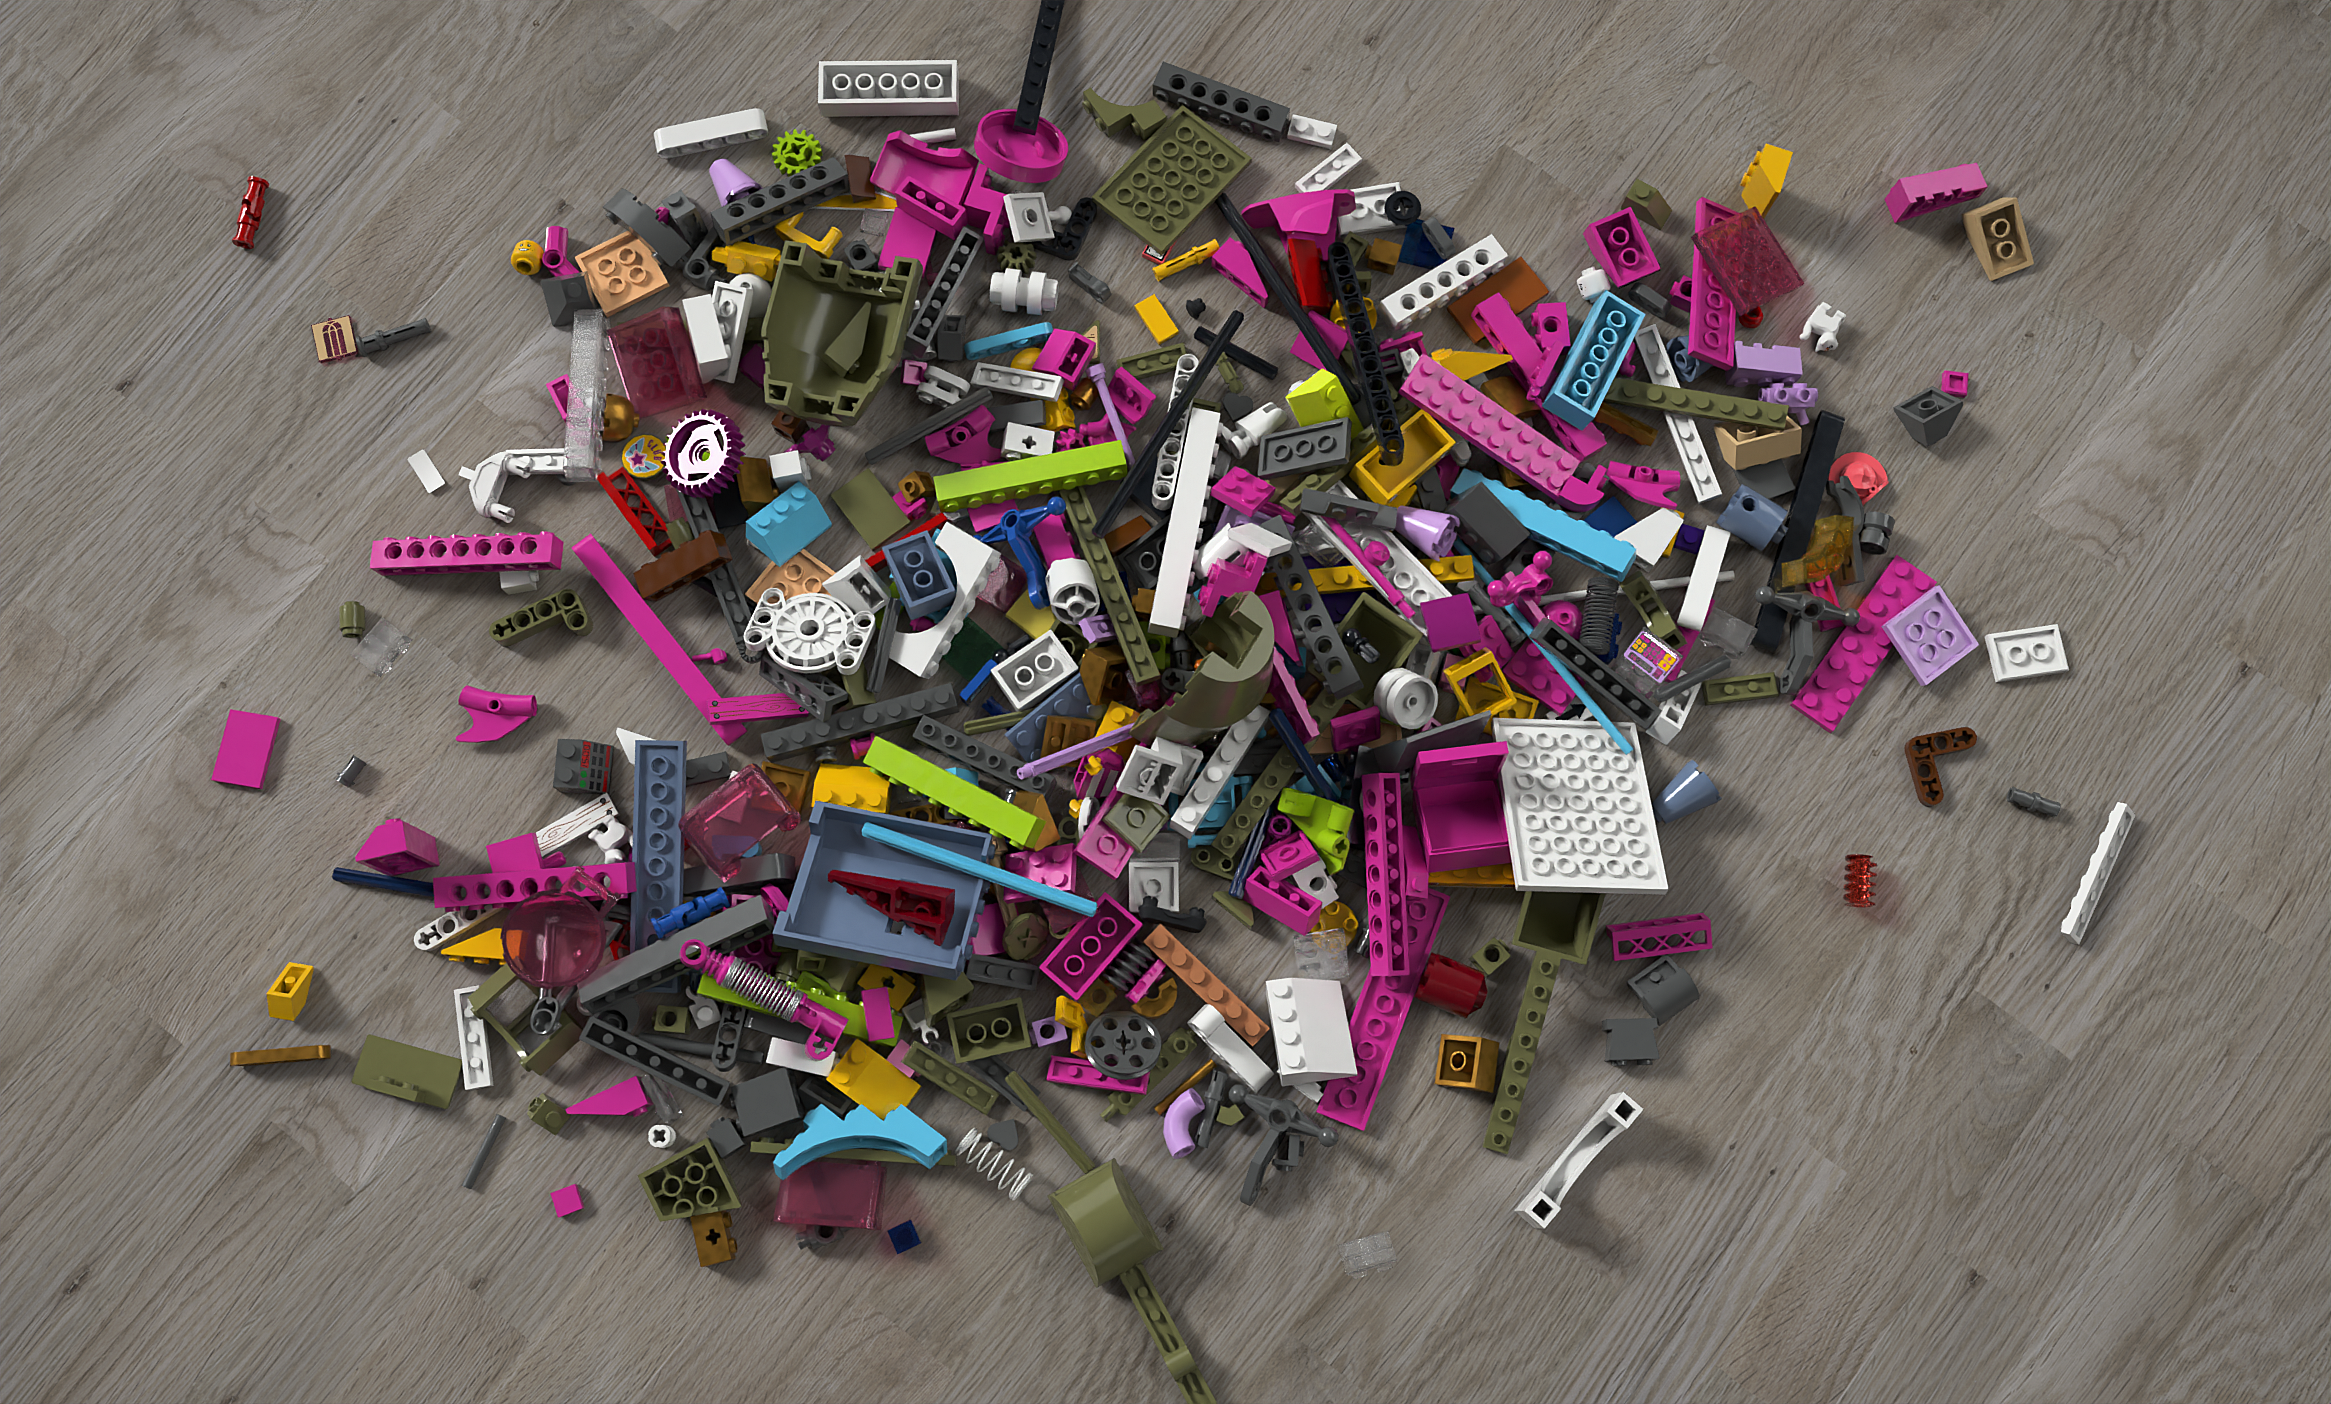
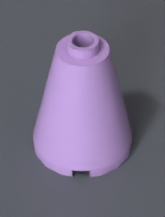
(731, 182)
(1427, 530)

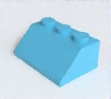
(788, 524)

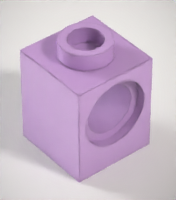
(1059, 1036)

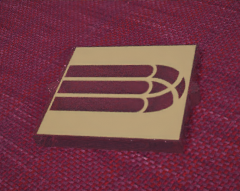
(334, 339)

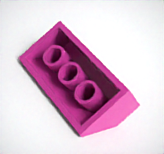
(398, 849)

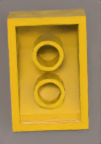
(1468, 364)
(872, 1080)

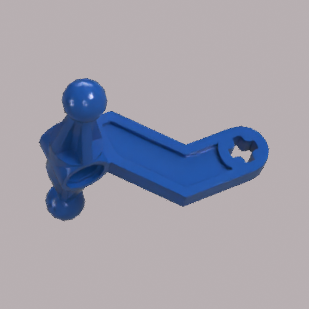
(1016, 528)

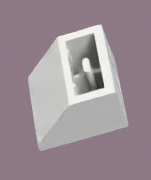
(858, 587)

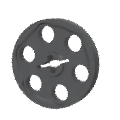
(1113, 1049)

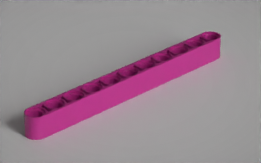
(653, 632)

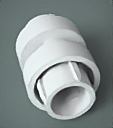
(1012, 290)

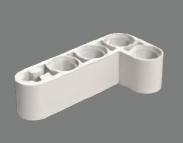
(1229, 1047)

